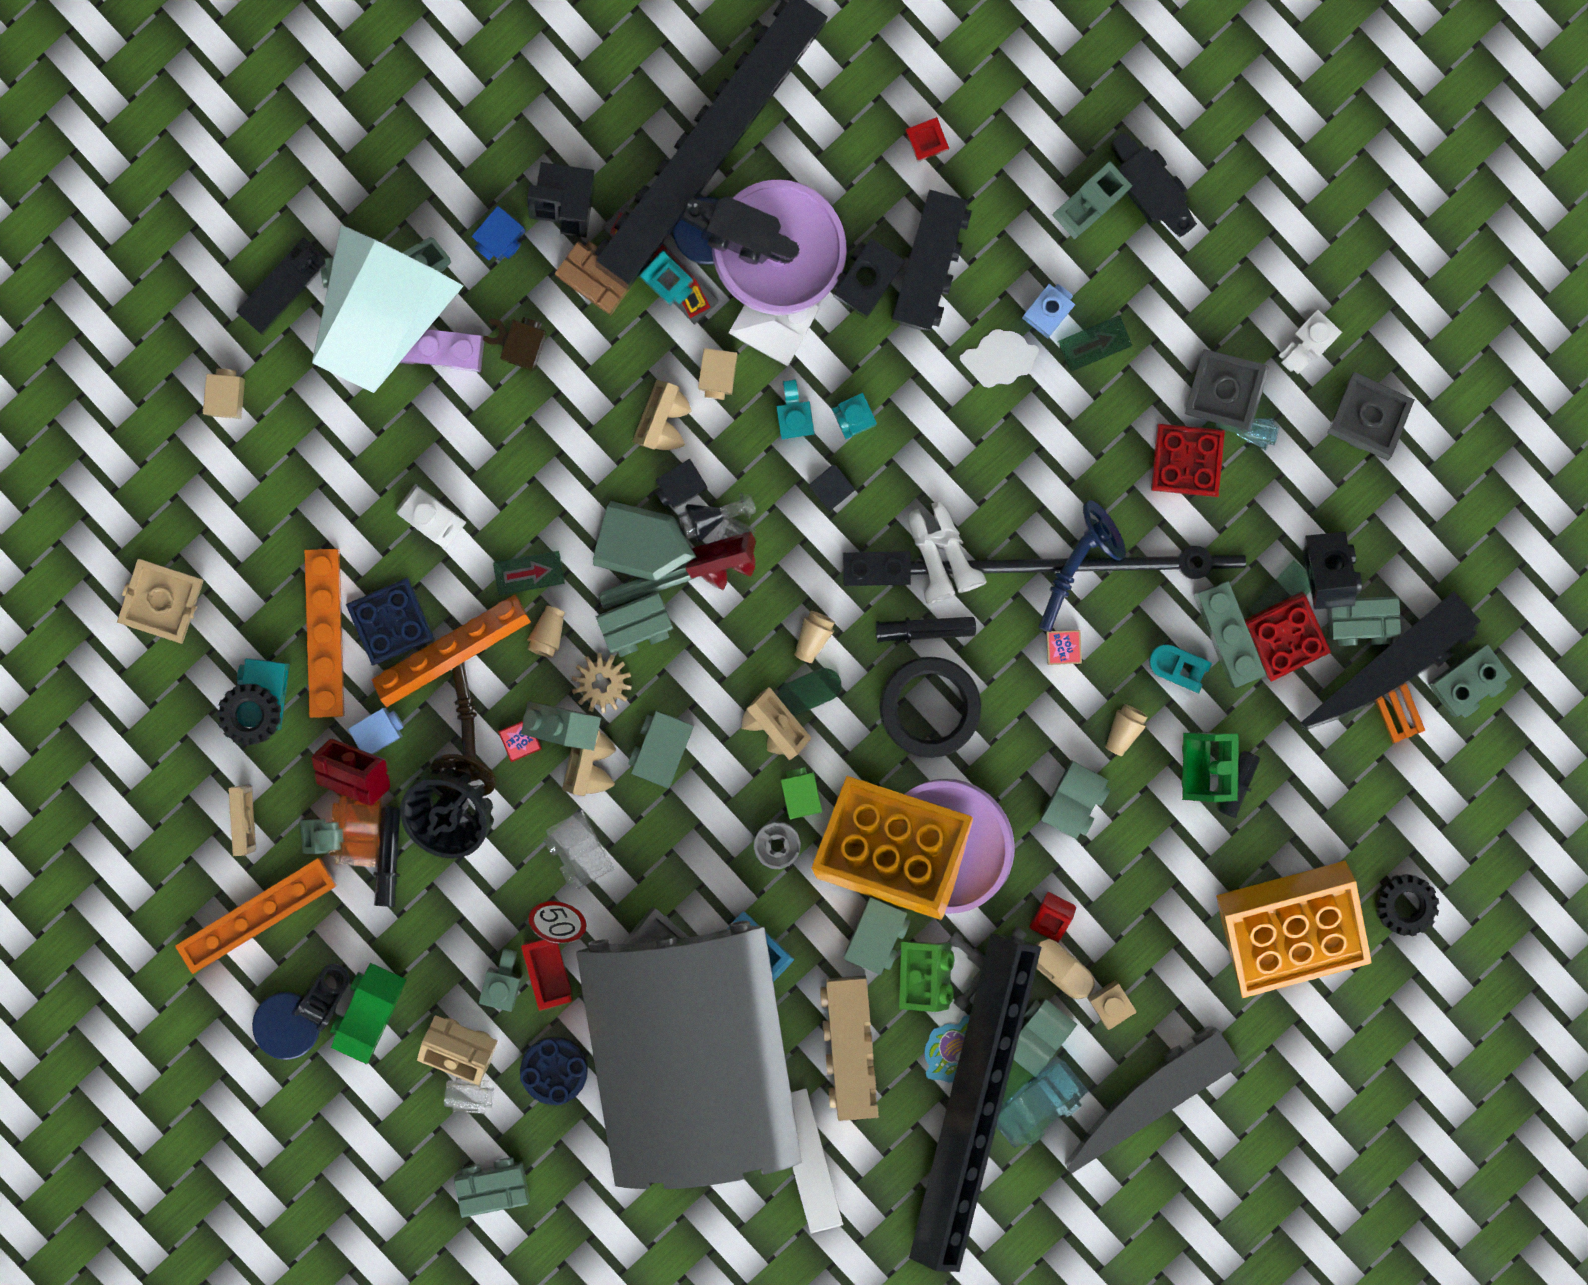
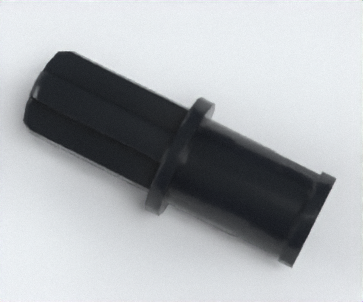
(1246, 769)

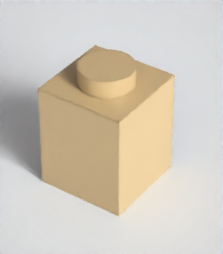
(717, 373)
(224, 394)
(1111, 1004)

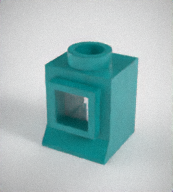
(667, 279)

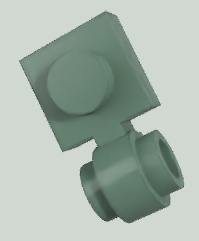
(320, 836)

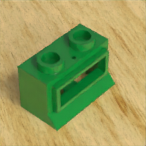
(1197, 767)

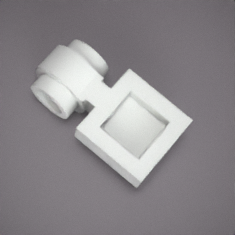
(1314, 336)

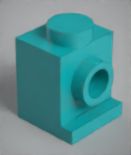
(854, 416)

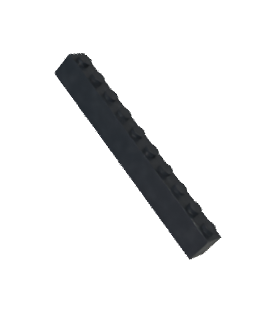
(710, 141)
(975, 1103)

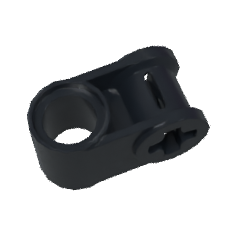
(319, 1000)

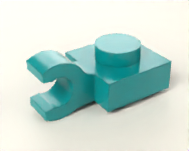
(794, 417)

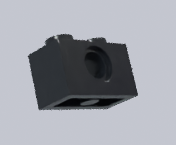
(885, 266)
(1321, 556)

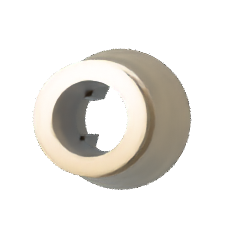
(547, 633)
(813, 636)
(1125, 729)

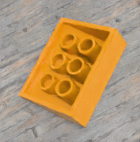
(893, 847)
(1294, 928)

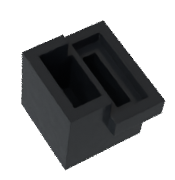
(563, 197)

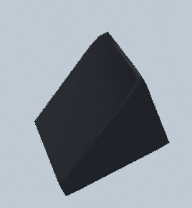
(831, 487)

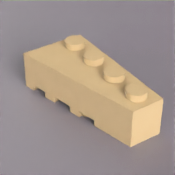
(851, 1048)

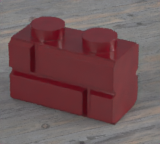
(351, 772)

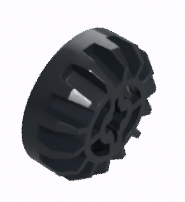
(441, 832)

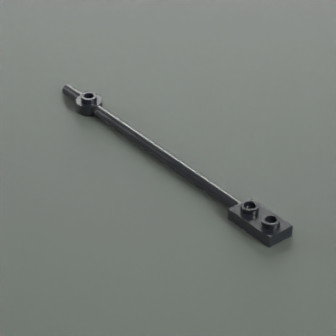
(896, 567)

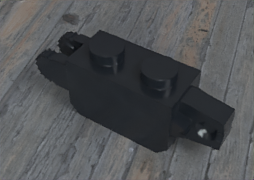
(1153, 189)
(740, 229)

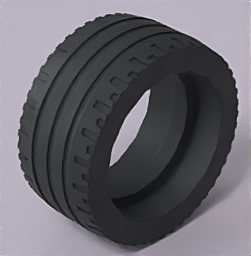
(968, 721)

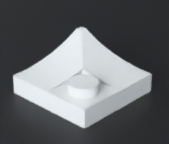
(773, 334)

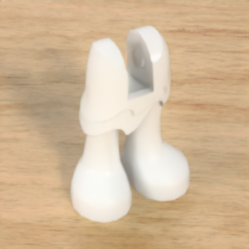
(945, 538)

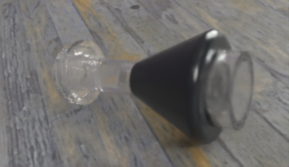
(702, 520)

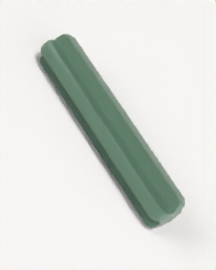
(642, 587)

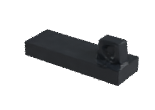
(282, 286)

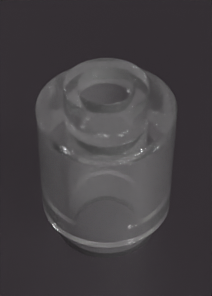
(468, 1097)

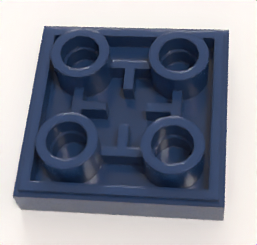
(390, 621)

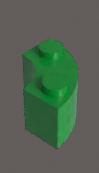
(368, 1013)

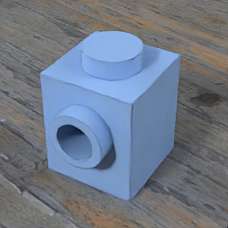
(1049, 309)

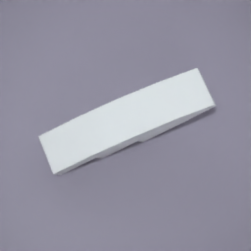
(813, 1173)

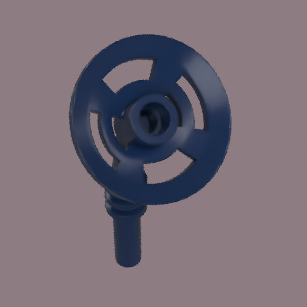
(1097, 534)

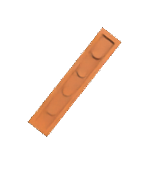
(324, 633)
(450, 650)
(256, 915)

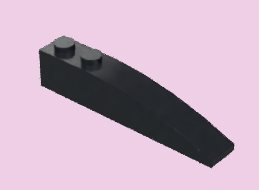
(1402, 661)

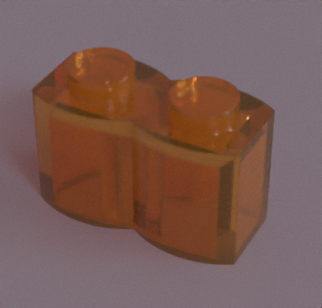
(360, 832)

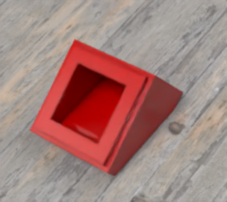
(1053, 917)

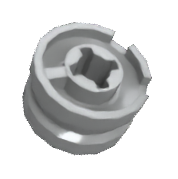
(772, 858)

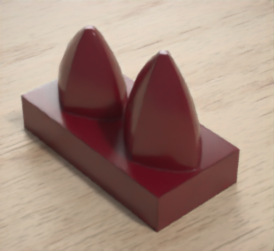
(717, 556)

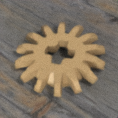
(608, 671)

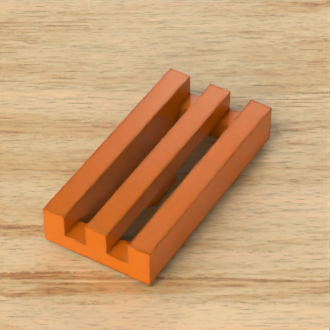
(1407, 731)

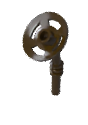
(467, 762)

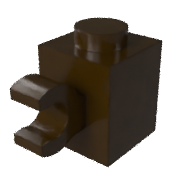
(522, 342)

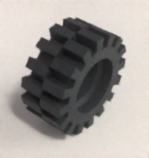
(230, 723)
(1427, 907)

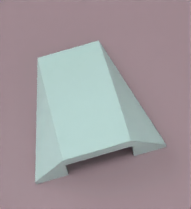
(376, 309)

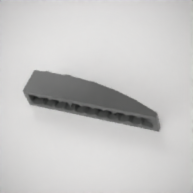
(1158, 1092)

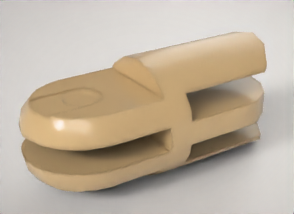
(1064, 970)

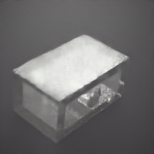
(579, 850)

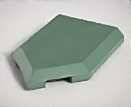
(640, 542)

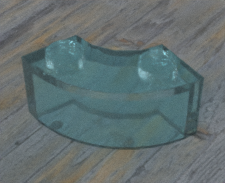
(1039, 1104)

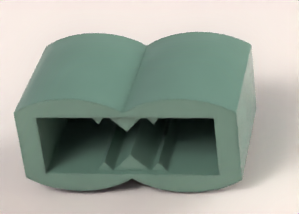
(1074, 800)
(1041, 1035)

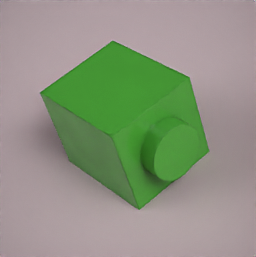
(801, 793)

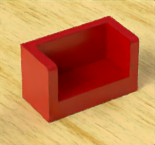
(547, 973)

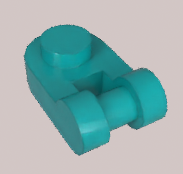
(1167, 663)

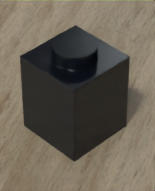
(680, 485)

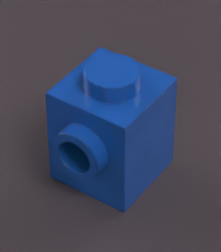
(498, 235)

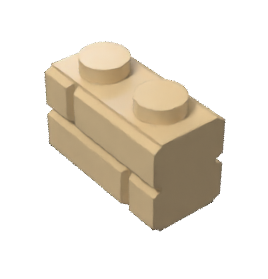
(457, 1050)

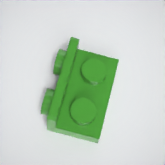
(926, 976)

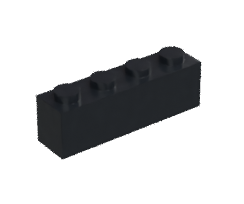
(930, 261)

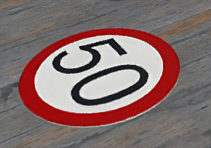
(557, 922)

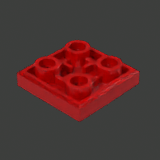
(1187, 460)
(1287, 636)

